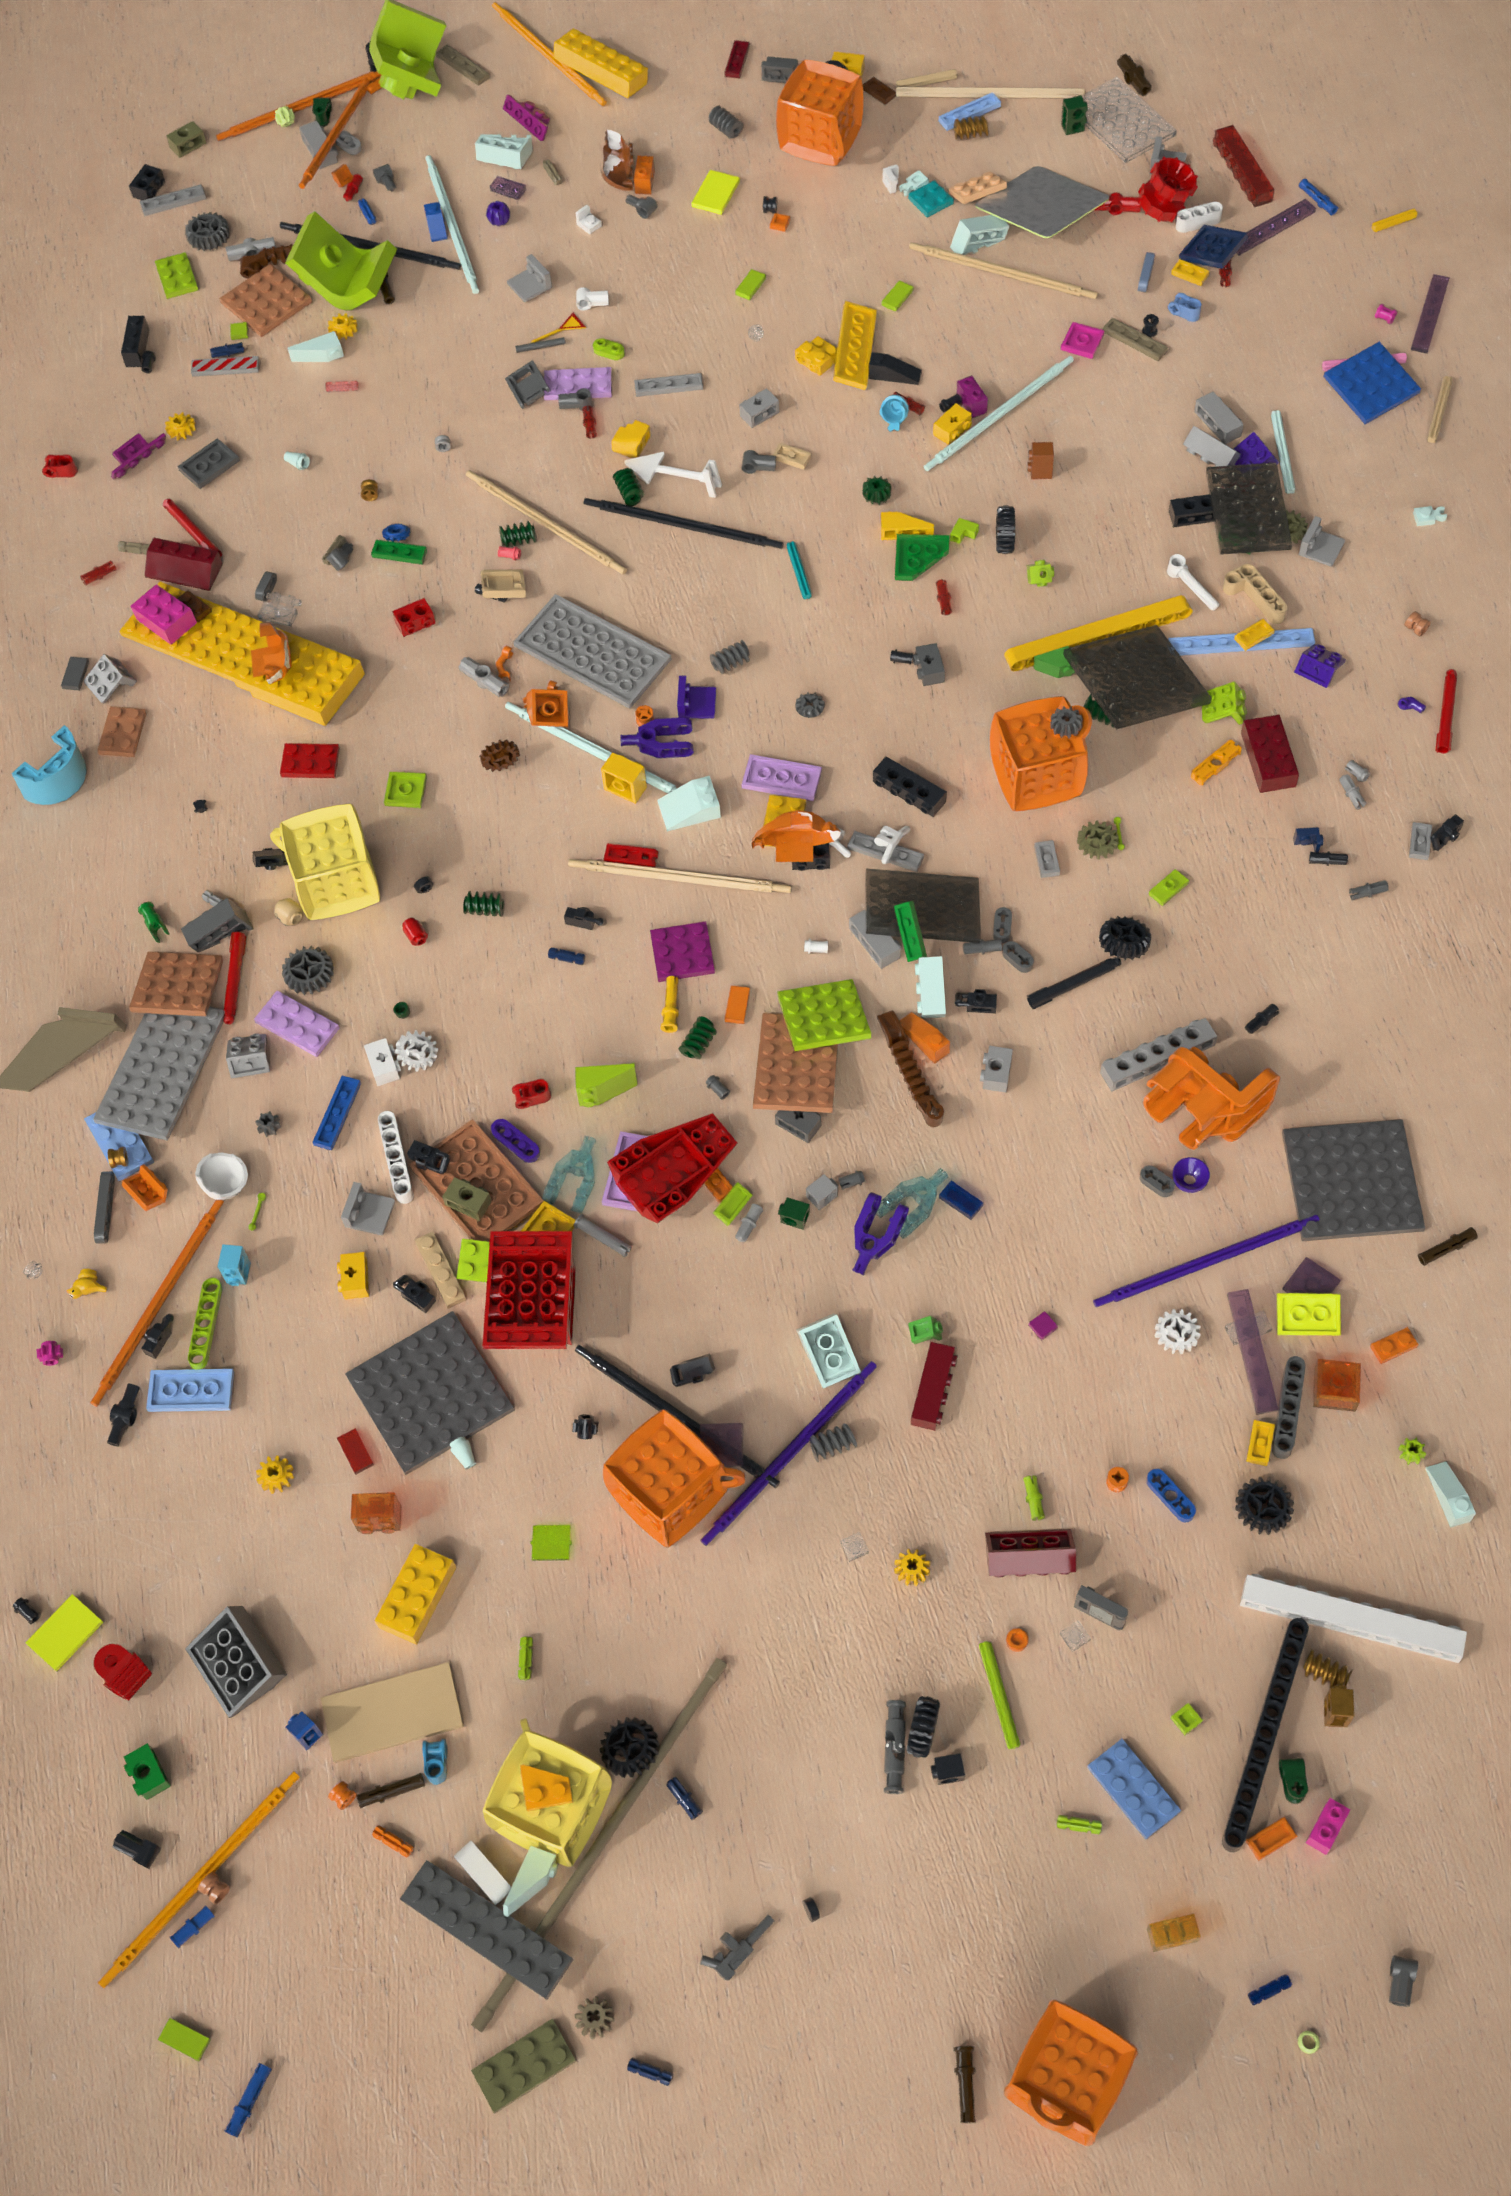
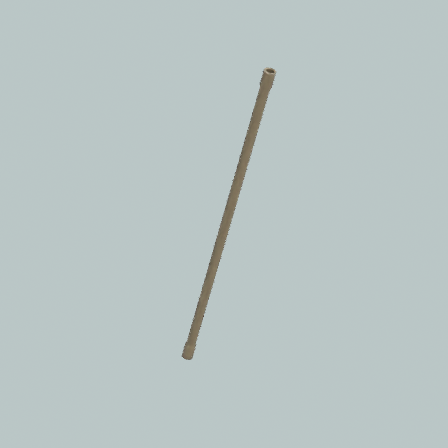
(711, 1677)

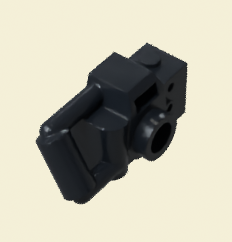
(1447, 832)
(269, 858)
(582, 918)
(978, 1001)
(428, 1157)
(415, 1293)
(157, 1337)
(691, 1369)

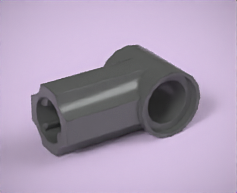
(576, 400)
(753, 462)
(1403, 1975)

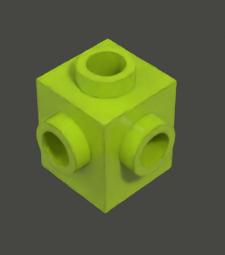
(1034, 570)

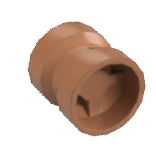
(1417, 623)
(214, 1888)

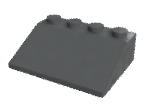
(235, 1660)

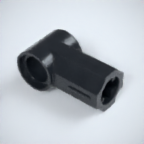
(139, 1850)

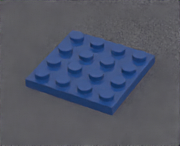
(1372, 382)

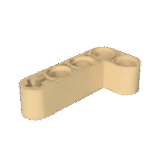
(1259, 591)

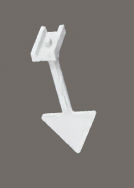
(648, 465)

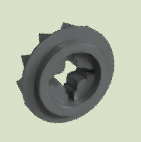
(808, 710)

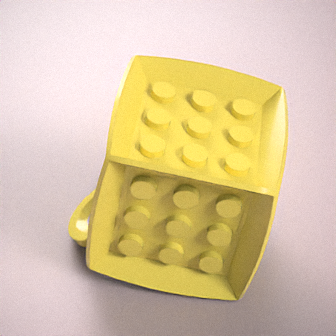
(328, 861)
(554, 1829)

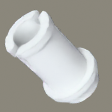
(815, 946)

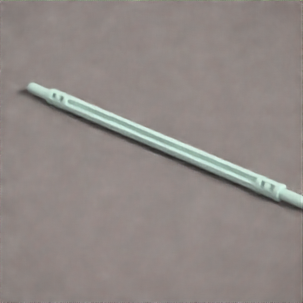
(452, 224)
(998, 413)
(590, 747)

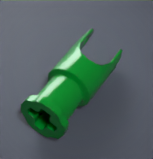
(152, 920)

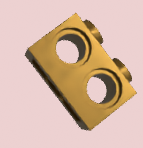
(1339, 1706)

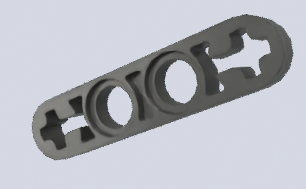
(104, 1207)

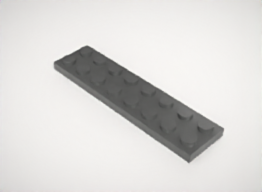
(486, 1930)

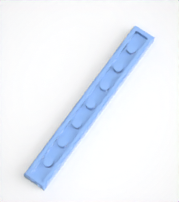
(1225, 642)

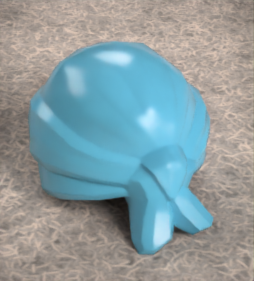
(894, 411)

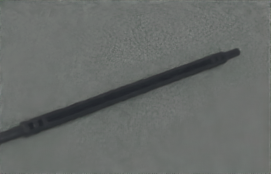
(400, 252)
(683, 523)
(659, 1404)

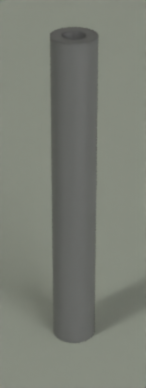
(542, 344)

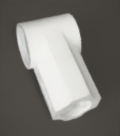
(587, 298)

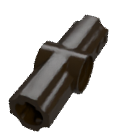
(1134, 75)

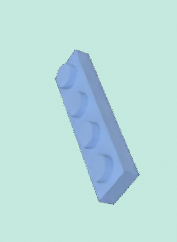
(975, 108)

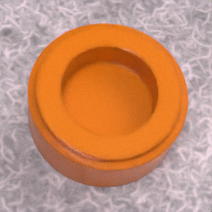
(1017, 1640)

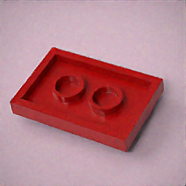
(309, 760)

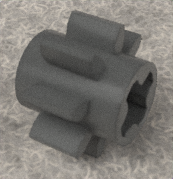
(268, 1124)

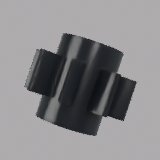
(585, 1426)

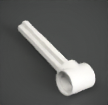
(1178, 569)

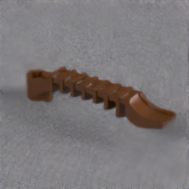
(254, 263)
(908, 1068)

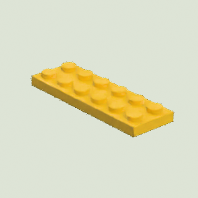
(854, 345)

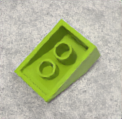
(603, 1082)

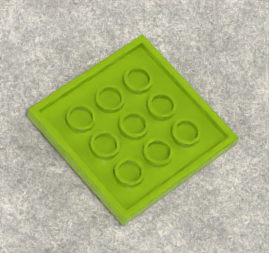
(824, 1015)

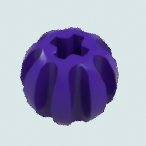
(498, 213)

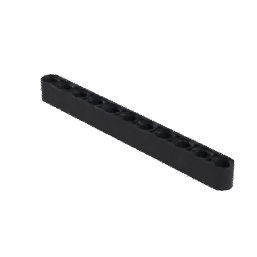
(1260, 1742)

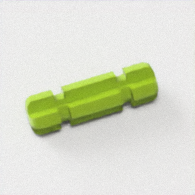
(525, 1658)
(1079, 1824)

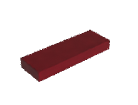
(737, 59)

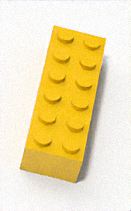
(600, 63)

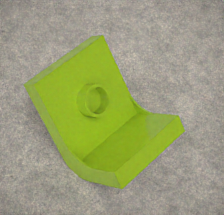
(406, 49)
(336, 267)

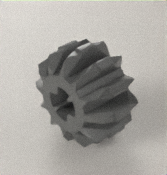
(1066, 722)

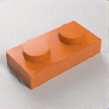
(1394, 1345)

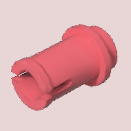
(508, 552)

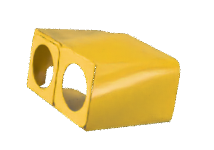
(631, 439)

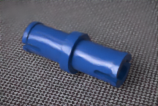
(192, 1926)

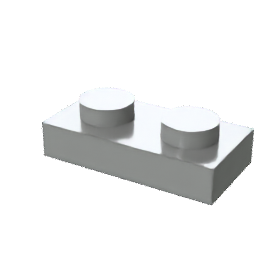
(1420, 841)
(1047, 859)

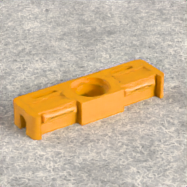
(1207, 769)

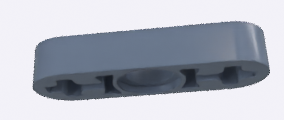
(1146, 272)

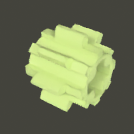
(284, 116)

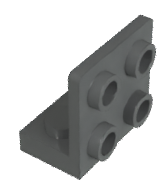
(778, 69)

